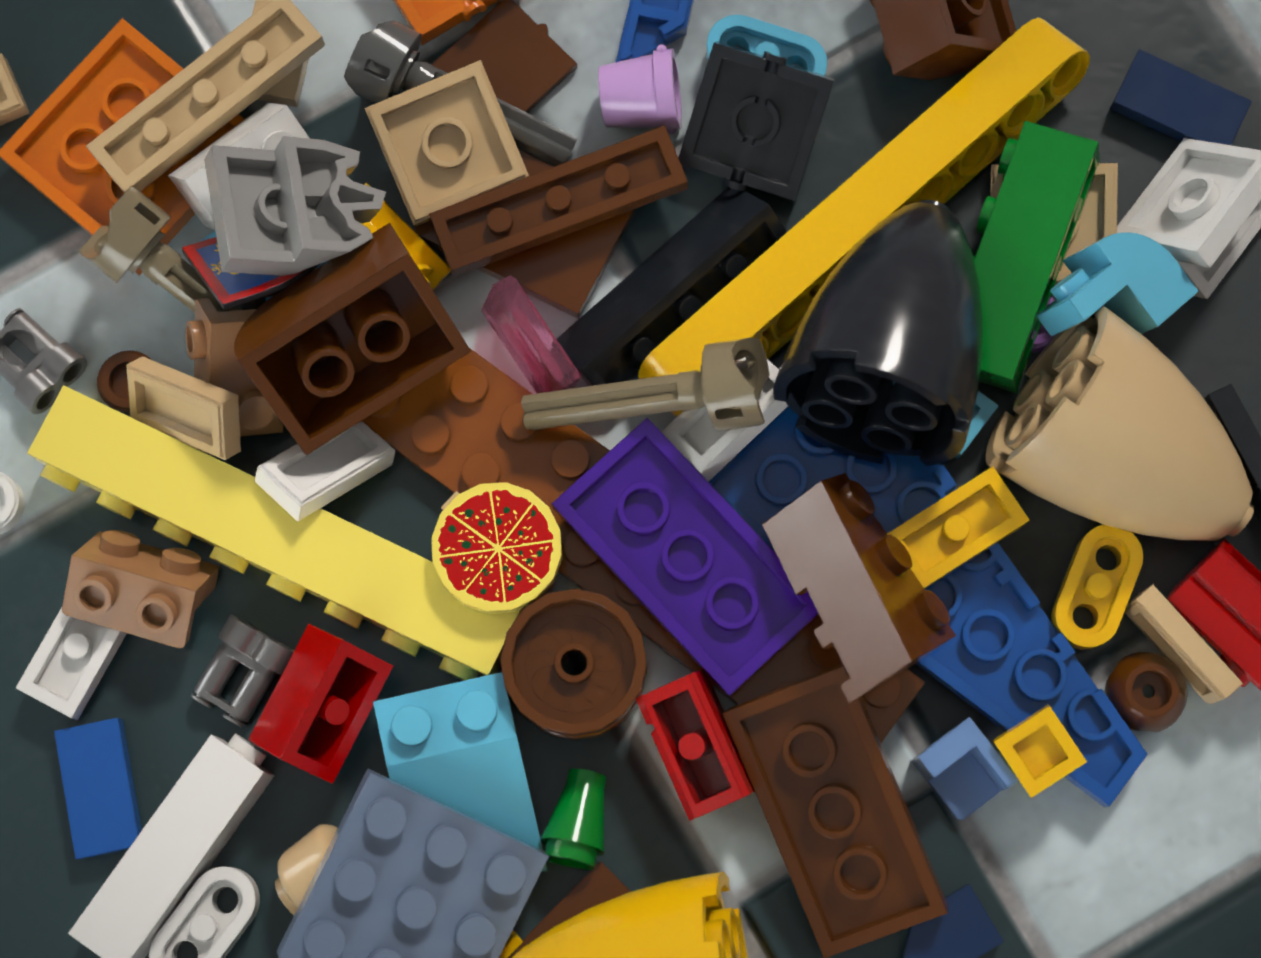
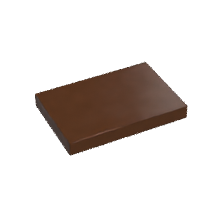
(560, 270)

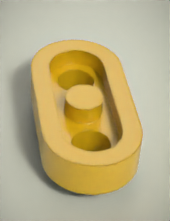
(1097, 589)

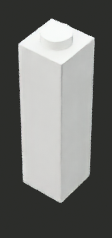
(174, 848)

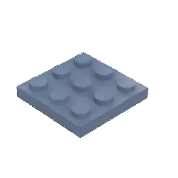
(412, 882)

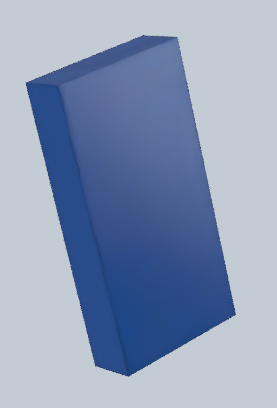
(98, 787)

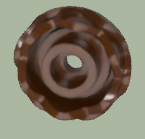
(1168, 686)

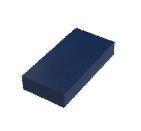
(1179, 102)

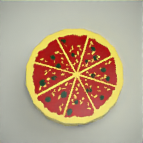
(497, 547)

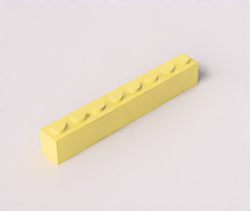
(228, 510)

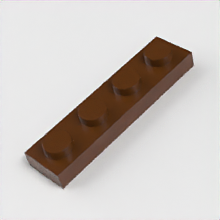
(559, 201)

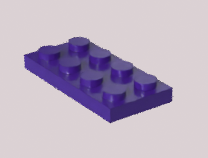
(686, 556)

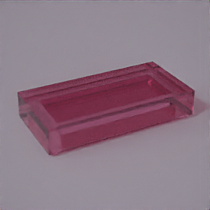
(528, 338)

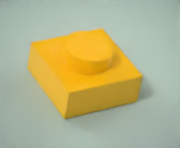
(1039, 751)

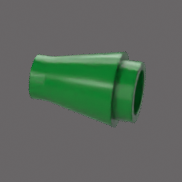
(577, 822)

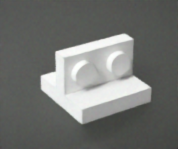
(1202, 208)

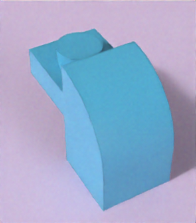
(1125, 275)

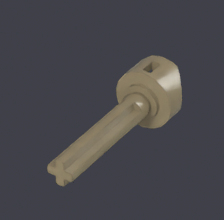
(134, 242)
(722, 386)

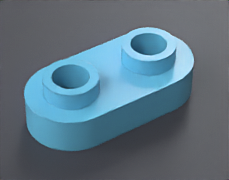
(761, 36)

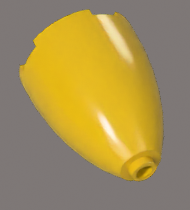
(654, 922)

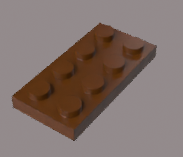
(835, 812)

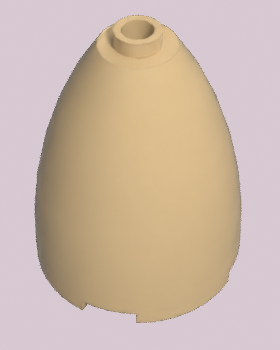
(1122, 438)

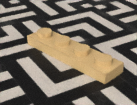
(206, 95)

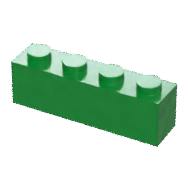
(1027, 240)

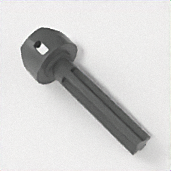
(388, 64)

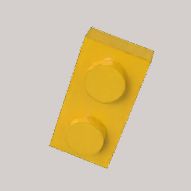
(960, 526)

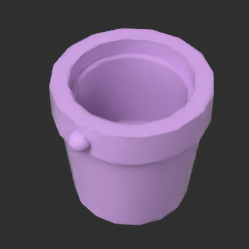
(642, 92)

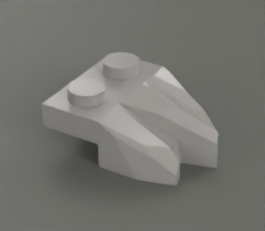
(287, 205)

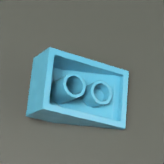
(462, 752)

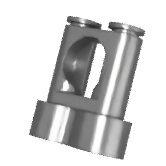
(45, 375)
(251, 648)

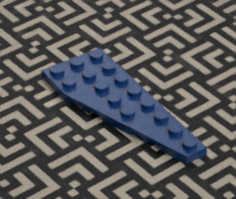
(1004, 648)

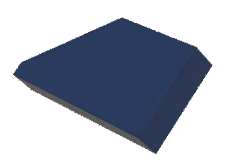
(958, 934)

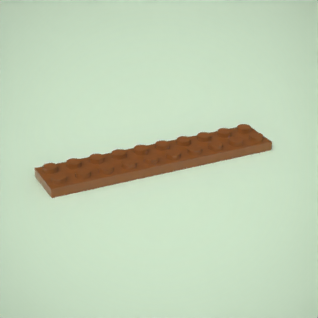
(471, 431)

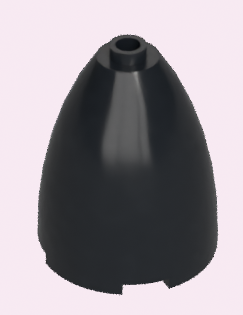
(891, 343)

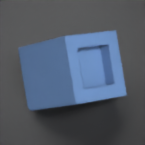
(964, 769)

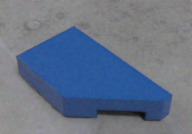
(653, 24)

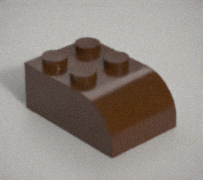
(347, 340)

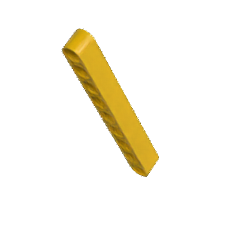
(922, 163)

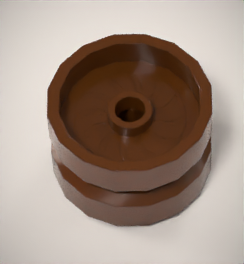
(583, 703)

